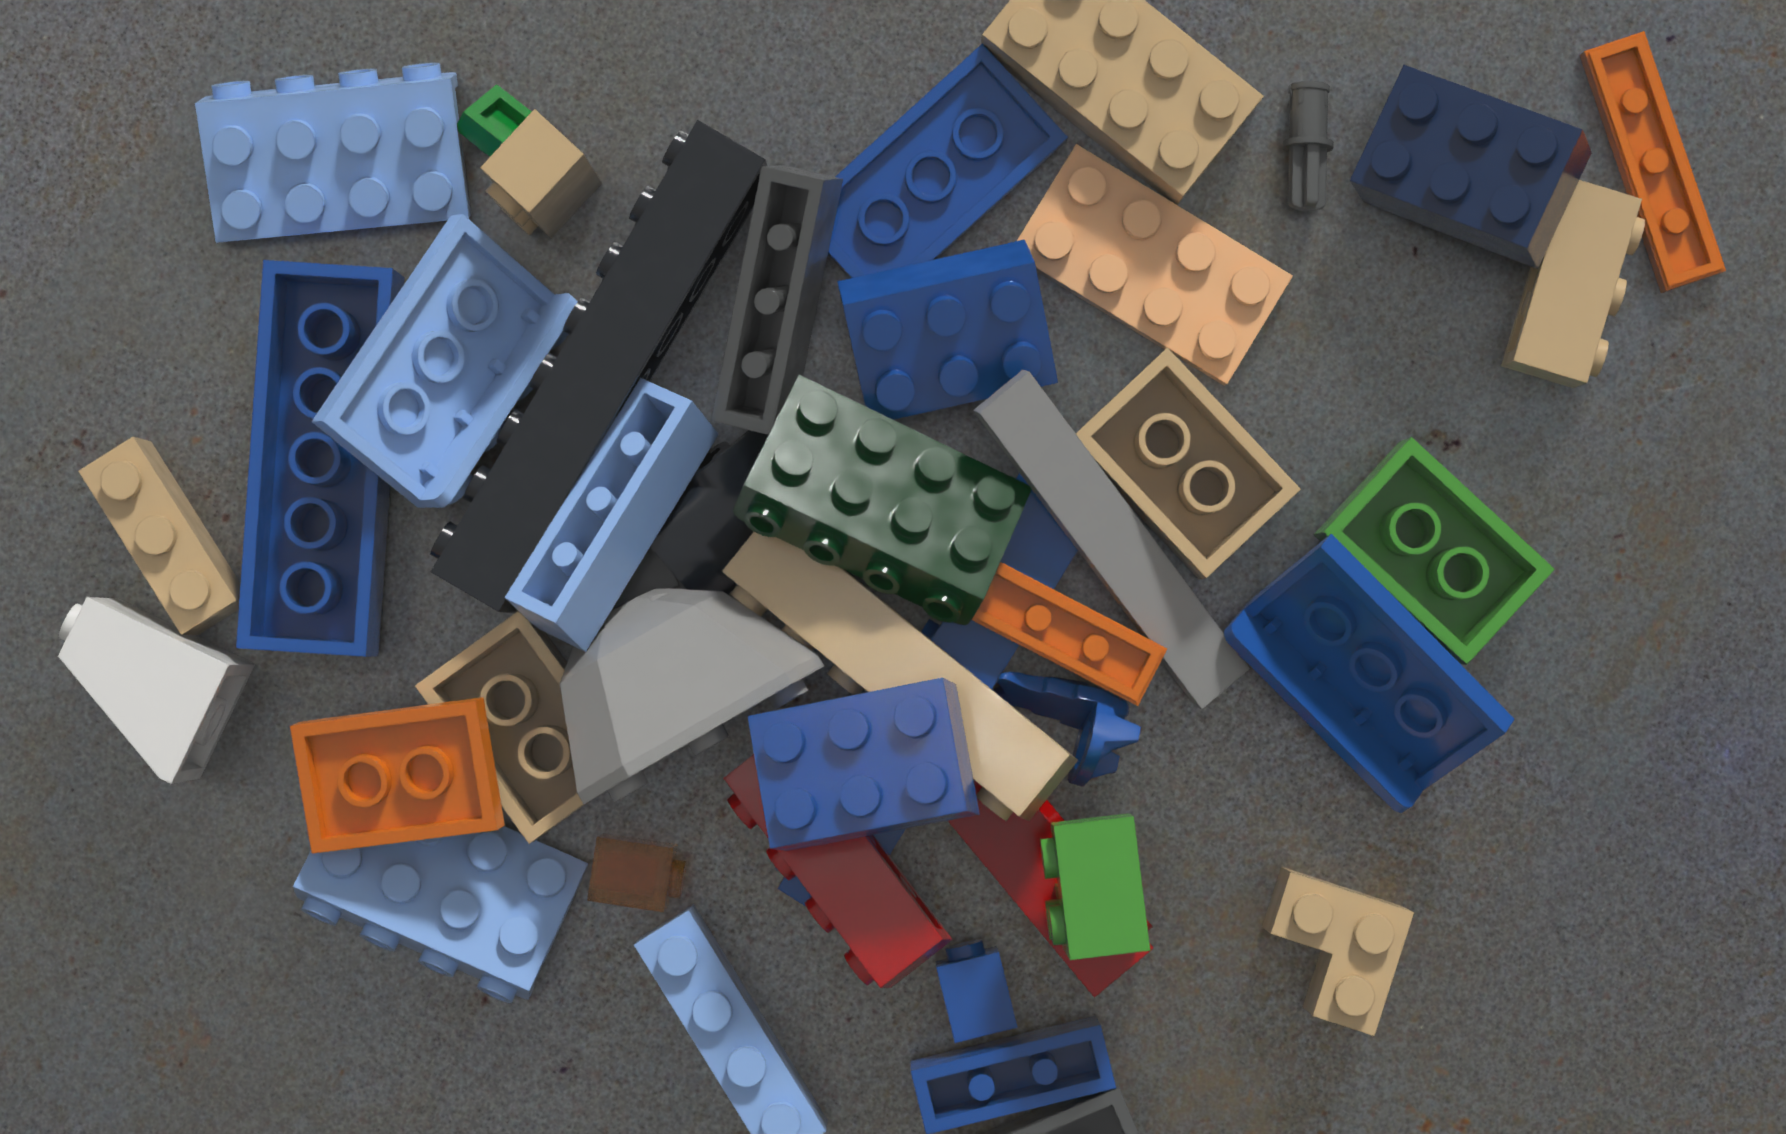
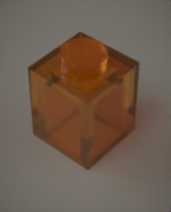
(635, 873)

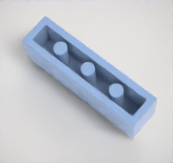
(612, 514)
(728, 1027)

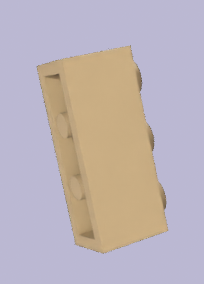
(539, 176)
(1575, 288)
(164, 535)

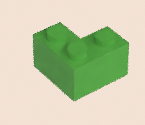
(1097, 887)

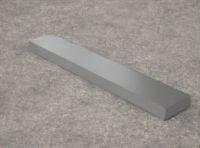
(1110, 537)

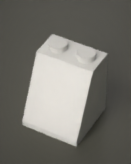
(153, 683)

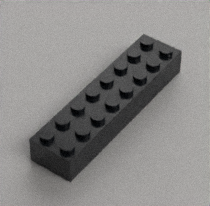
(612, 343)

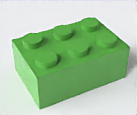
(1437, 549)

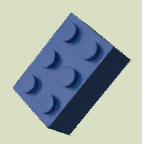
(947, 329)
(863, 765)

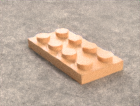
(1152, 265)

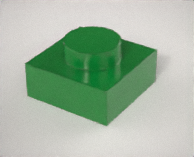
(492, 119)

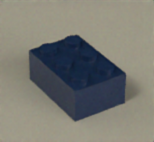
(1471, 165)

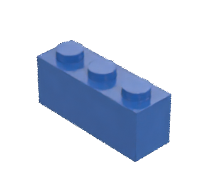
(1012, 1074)

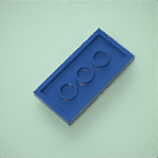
(940, 168)

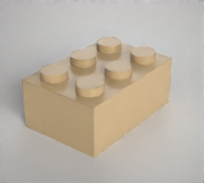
(1186, 465)
(520, 683)

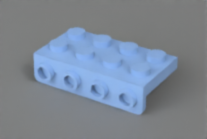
(333, 153)
(445, 366)
(458, 900)

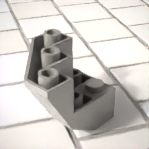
(670, 678)

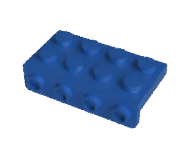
(1365, 674)

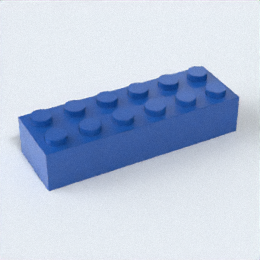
(311, 505)

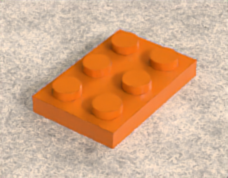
(397, 775)

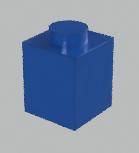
(975, 991)

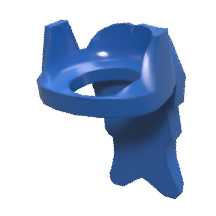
(1084, 707)

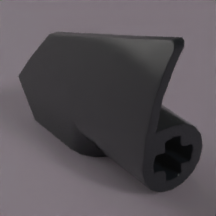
(702, 528)

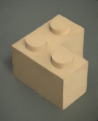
(1357, 943)

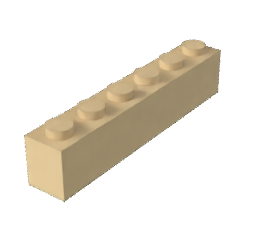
(882, 650)

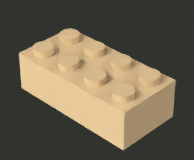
(1126, 83)

